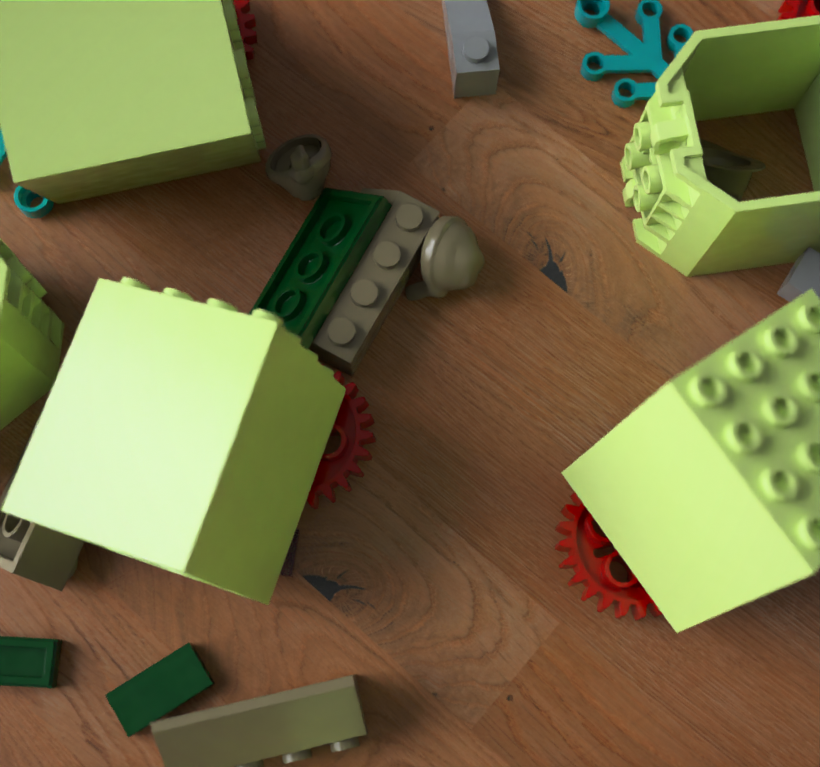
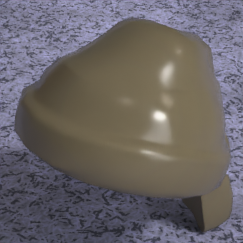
(301, 166)
(448, 259)

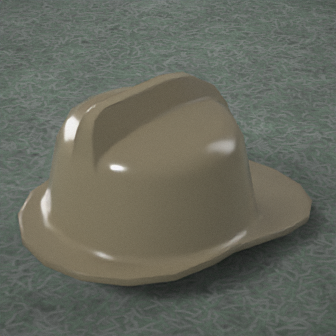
(727, 169)

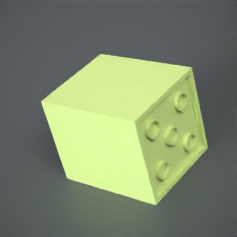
(123, 94)
(180, 437)
(718, 473)

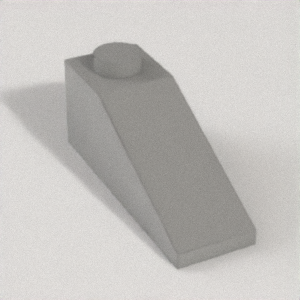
(471, 47)

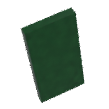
(322, 260)

